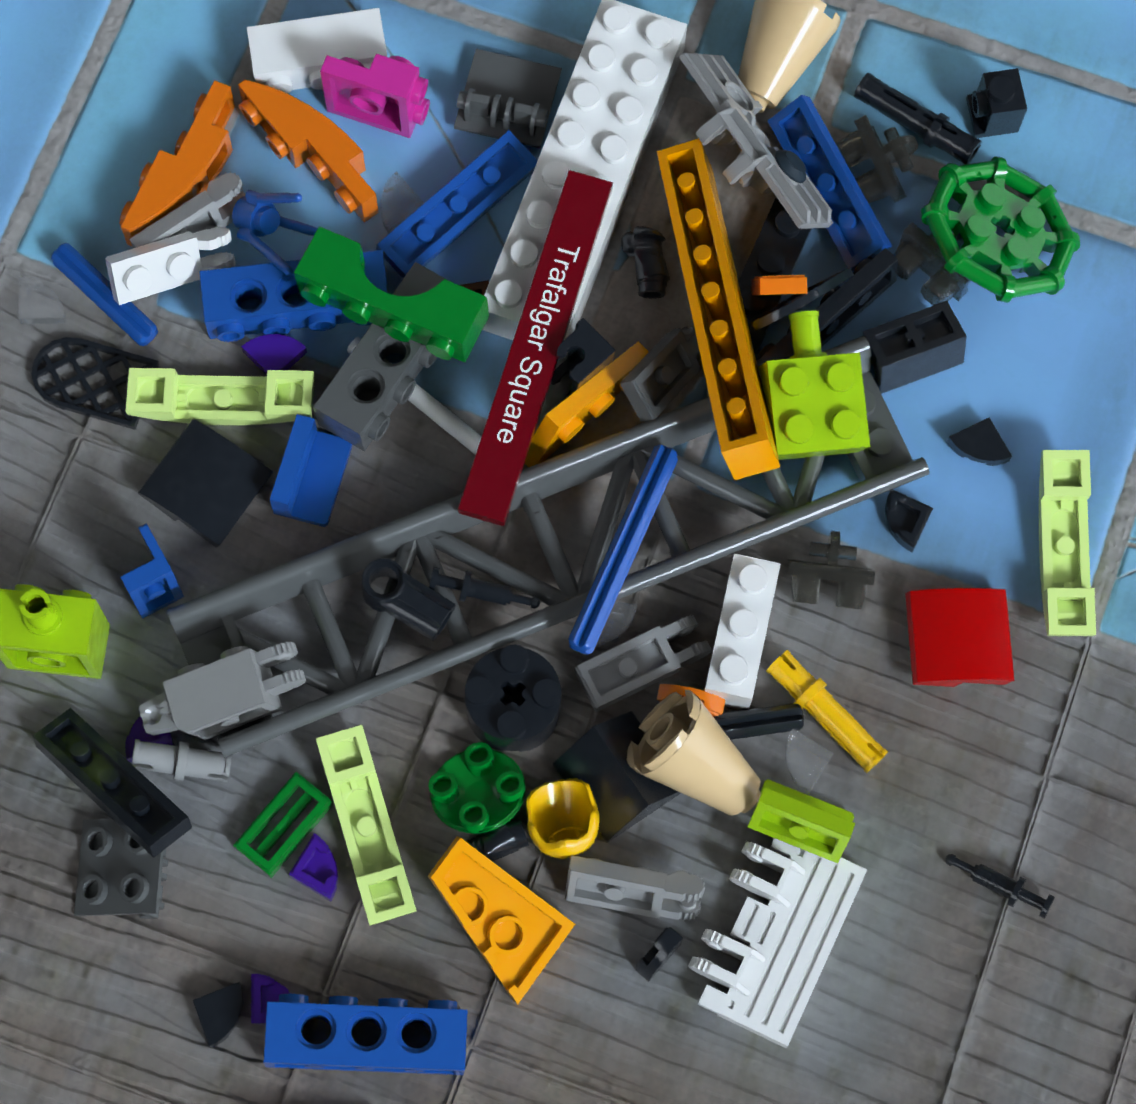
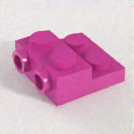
(384, 96)

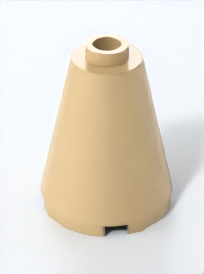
(781, 46)
(694, 756)

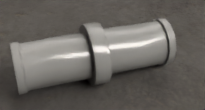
(181, 761)

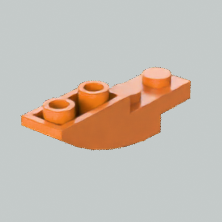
(309, 136)
(195, 162)

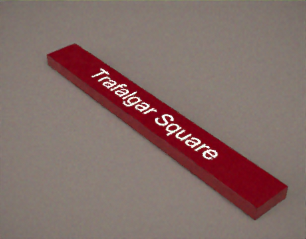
(535, 348)

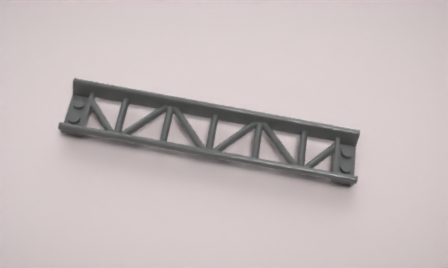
(208, 622)

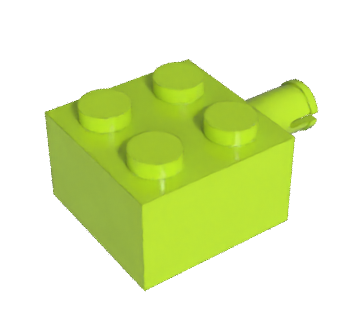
(815, 397)
(52, 632)

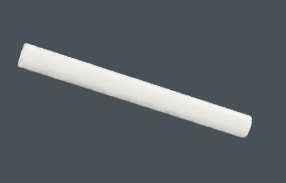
(439, 413)

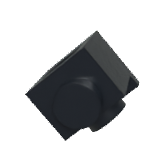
(997, 104)

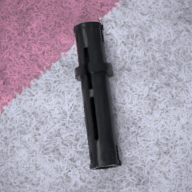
(933, 128)

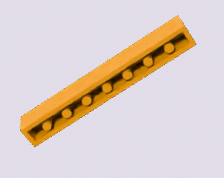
(717, 311)

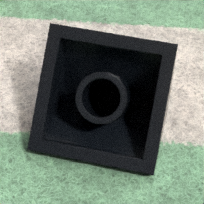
(619, 791)

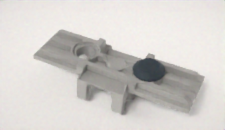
(758, 163)

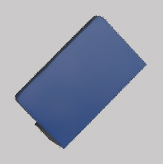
(310, 474)
(153, 583)

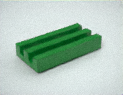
(296, 838)

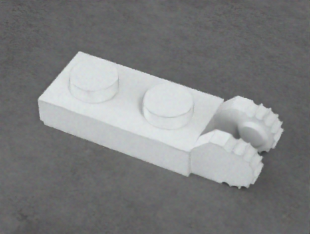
(166, 263)

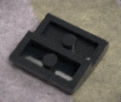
(205, 482)

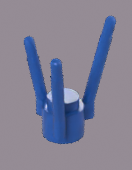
(257, 216)

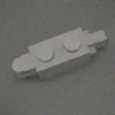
(223, 693)

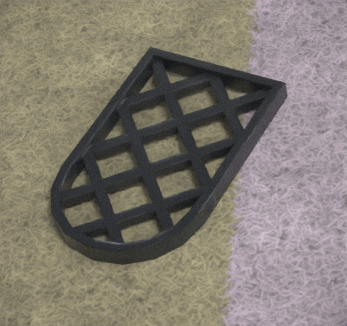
(800, 300)
(73, 406)

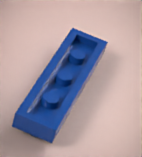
(458, 204)
(855, 224)

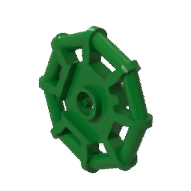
(986, 255)

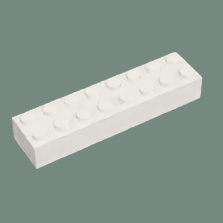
(596, 132)

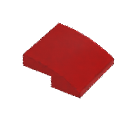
(959, 636)

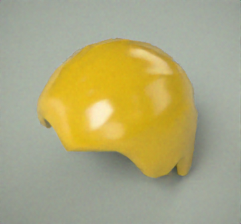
(562, 817)

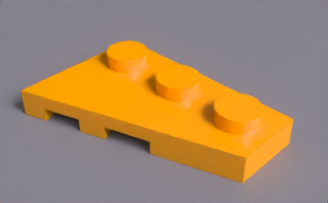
(588, 401)
(500, 915)

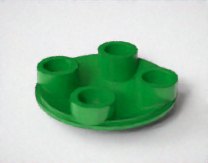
(477, 790)

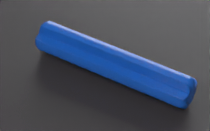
(99, 290)

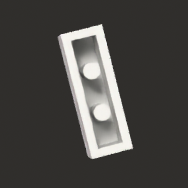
(293, 51)
(742, 630)

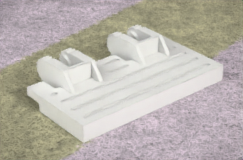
(785, 939)

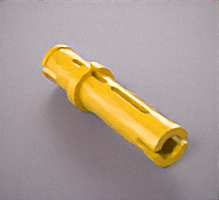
(827, 711)

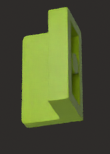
(802, 821)

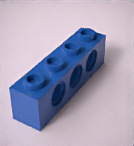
(228, 288)
(288, 1049)

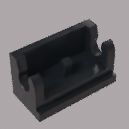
(916, 346)
(586, 356)

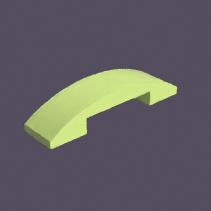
(219, 399)
(1065, 543)
(366, 825)

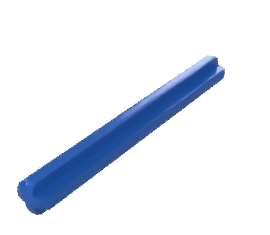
(623, 550)

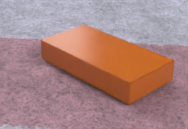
(779, 285)

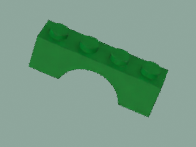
(441, 319)

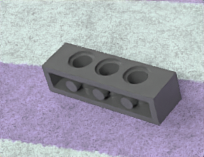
(364, 369)

